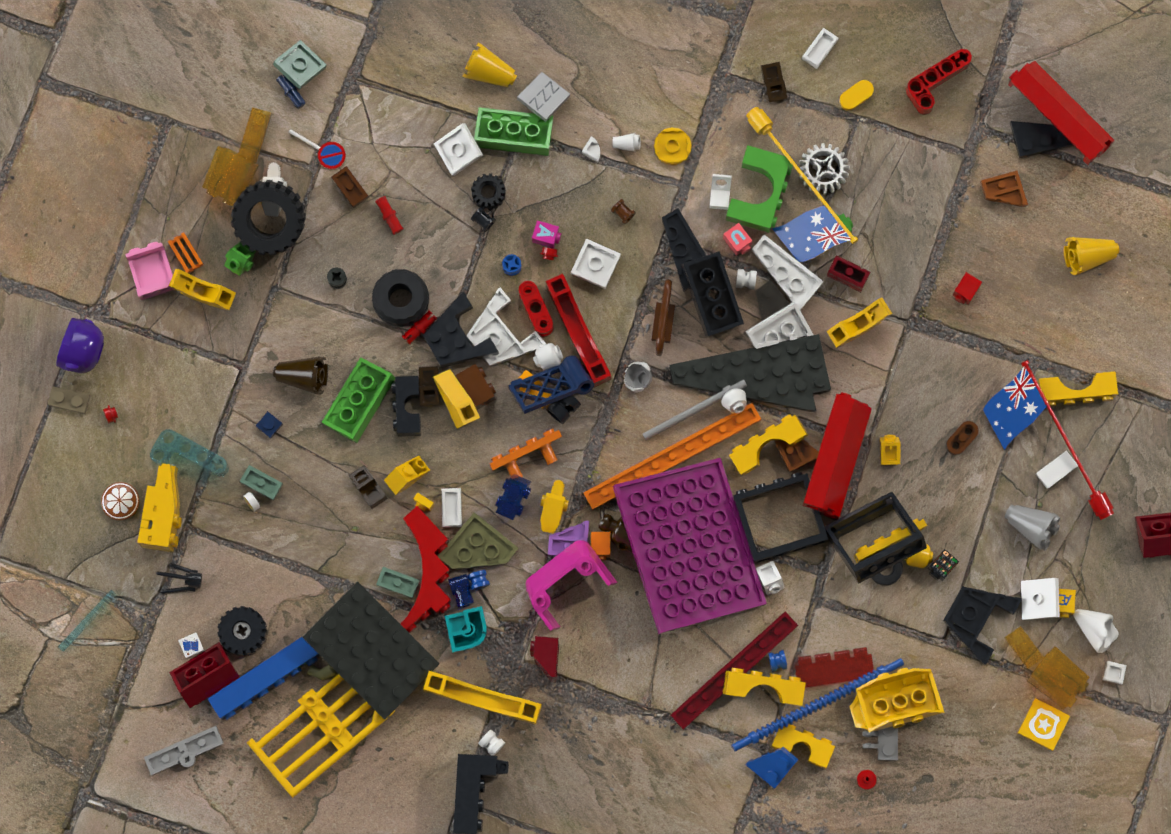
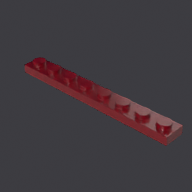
(744, 660)

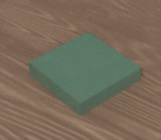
(299, 64)

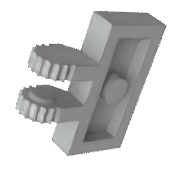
(887, 743)

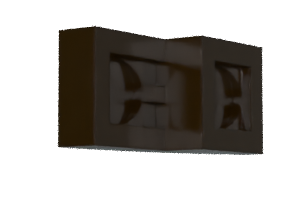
(774, 82)
(427, 387)
(368, 487)

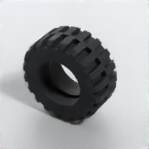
(257, 239)

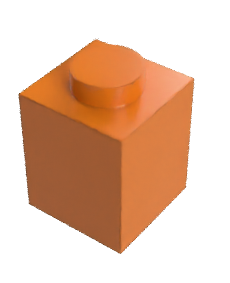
(601, 544)

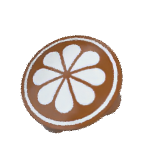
(120, 501)

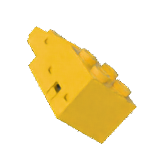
(161, 512)

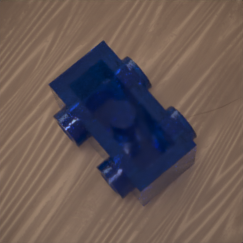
(511, 502)

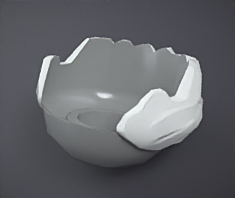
(638, 376)

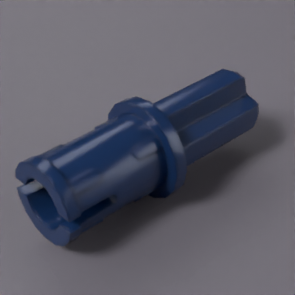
(291, 91)

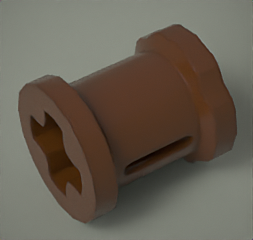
(623, 211)

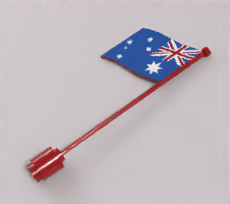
(1017, 408)

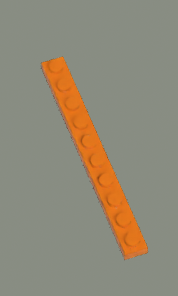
(675, 454)

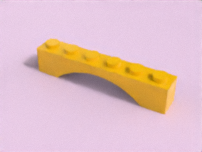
(482, 698)

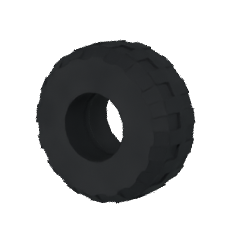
(394, 281)

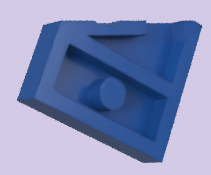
(773, 766)

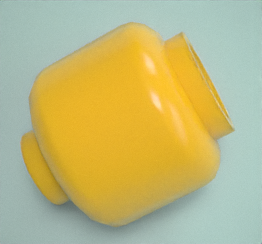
(921, 559)

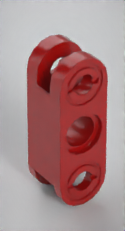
(531, 299)

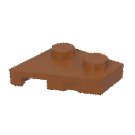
(1005, 189)

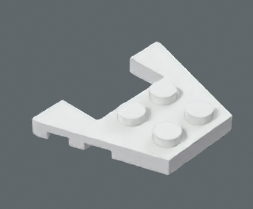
(492, 326)

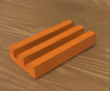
(177, 239)

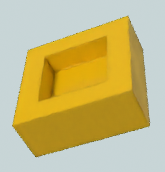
(423, 503)

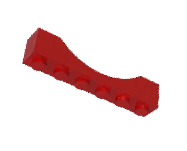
(577, 330)

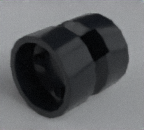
(561, 409)

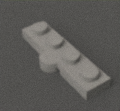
(184, 751)

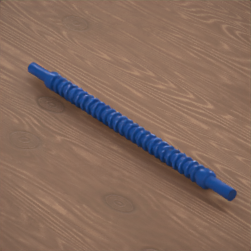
(753, 737)

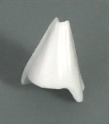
(1097, 628)

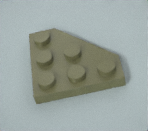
(477, 546)

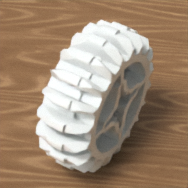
(832, 155)

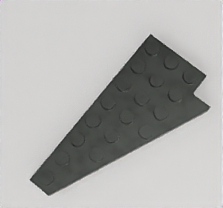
(774, 374)

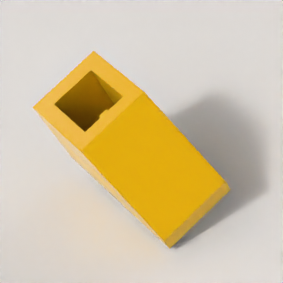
(406, 474)

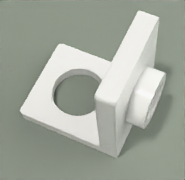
(720, 194)

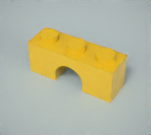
(820, 750)

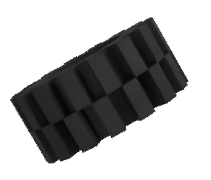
(488, 202)

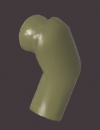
(322, 674)

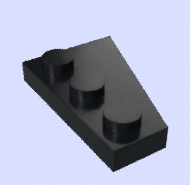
(1037, 138)

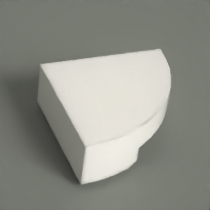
(592, 149)

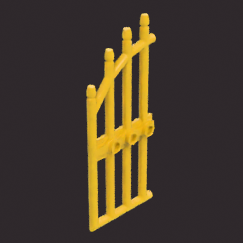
(331, 726)

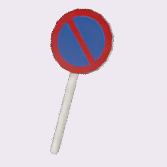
(330, 155)

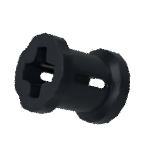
(483, 219)

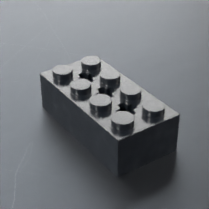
(724, 295)

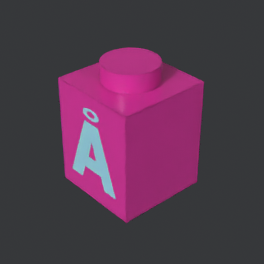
(546, 234)

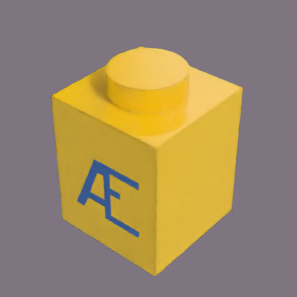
(1066, 602)

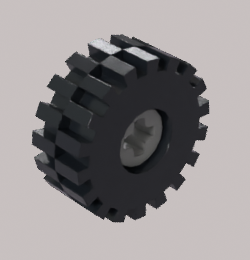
(255, 632)

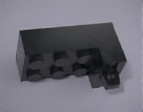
(469, 789)

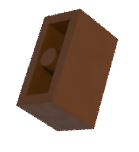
(476, 386)

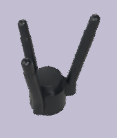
(193, 579)

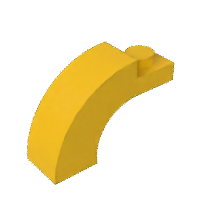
(202, 291)
(859, 323)

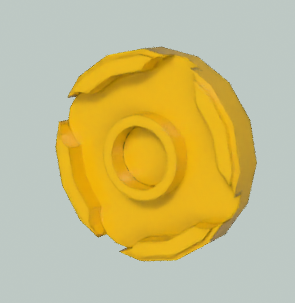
(672, 146)

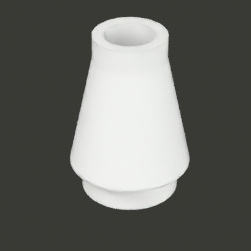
(627, 142)

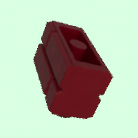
(848, 274)

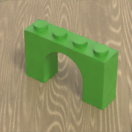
(761, 215)

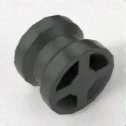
(339, 281)

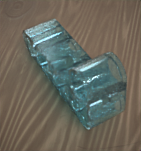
(191, 455)

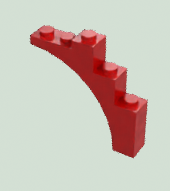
(430, 543)

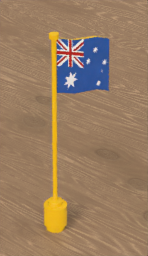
(813, 230)

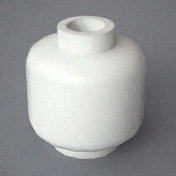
(548, 356)

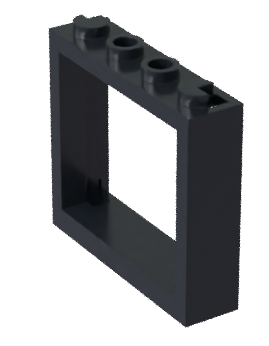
(786, 548)
(890, 555)

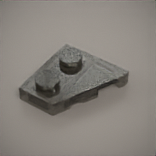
(770, 300)

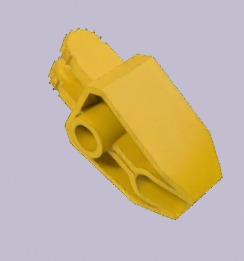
(553, 507)

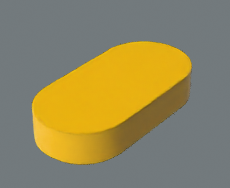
(856, 95)

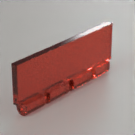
(830, 671)

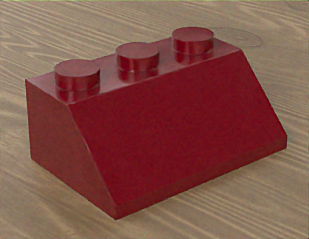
(1154, 534)
(545, 654)
(204, 675)

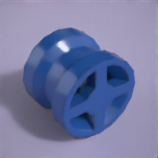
(509, 262)
(478, 580)
(777, 661)

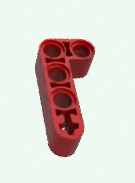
(940, 77)

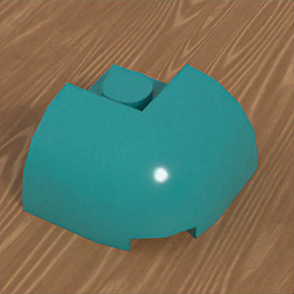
(466, 629)

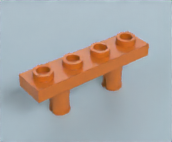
(541, 444)

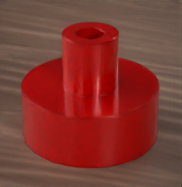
(861, 779)

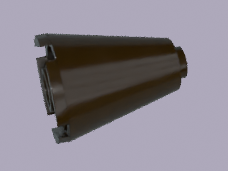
(304, 374)

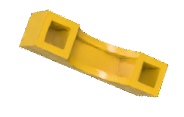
(1102, 387)
(747, 457)
(740, 683)

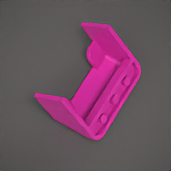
(578, 556)

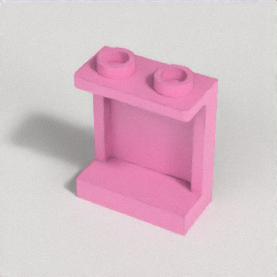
(150, 270)

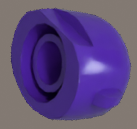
(80, 346)

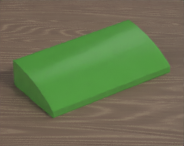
(513, 131)
(358, 400)

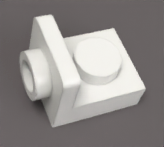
(770, 578)

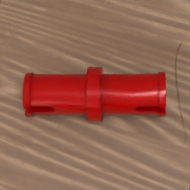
(389, 215)
(419, 327)

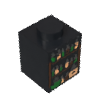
(942, 565)

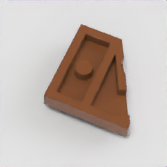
(796, 455)

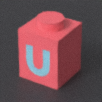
(738, 240)

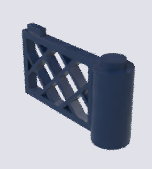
(572, 375)

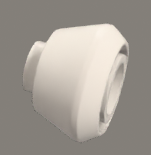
(734, 400)

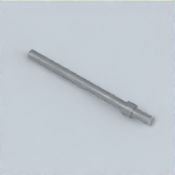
(691, 411)

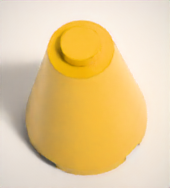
(489, 68)
(1088, 253)

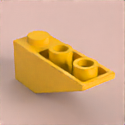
(456, 399)

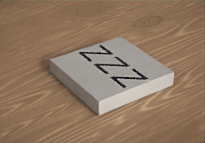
(543, 96)

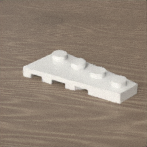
(790, 275)

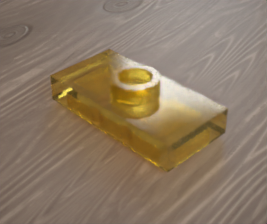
(1024, 647)

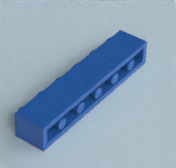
(262, 678)

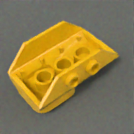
(896, 700)

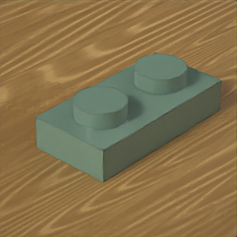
(261, 482)
(397, 582)

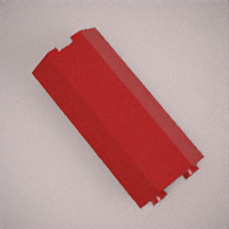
(1061, 110)
(837, 456)

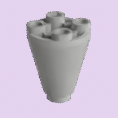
(1034, 524)

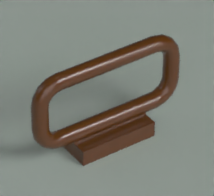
(663, 319)

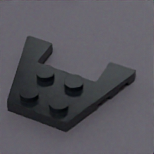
(449, 340)
(970, 614)

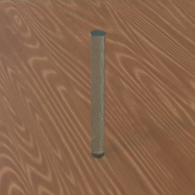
(87, 620)

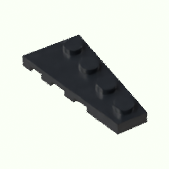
(682, 243)

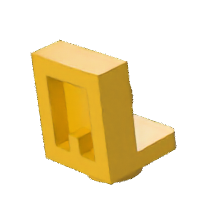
(890, 450)

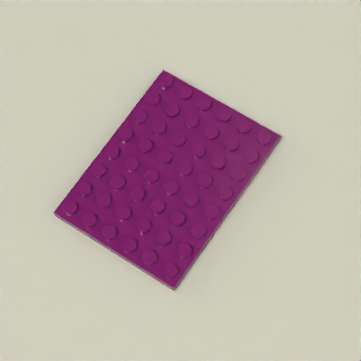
(689, 545)

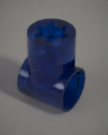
(461, 589)

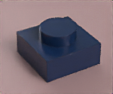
(269, 425)

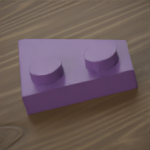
(561, 540)

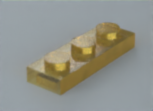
(254, 134)

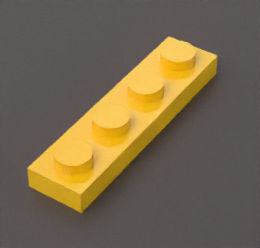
(882, 543)

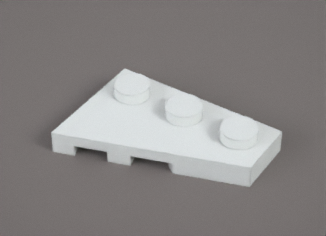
(779, 327)

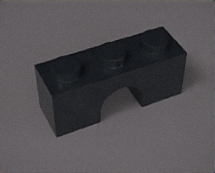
(405, 389)

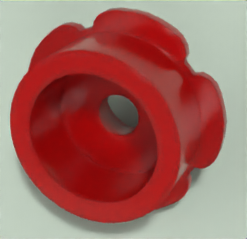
(549, 253)
(110, 414)

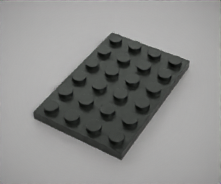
(370, 650)

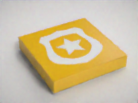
(1043, 724)

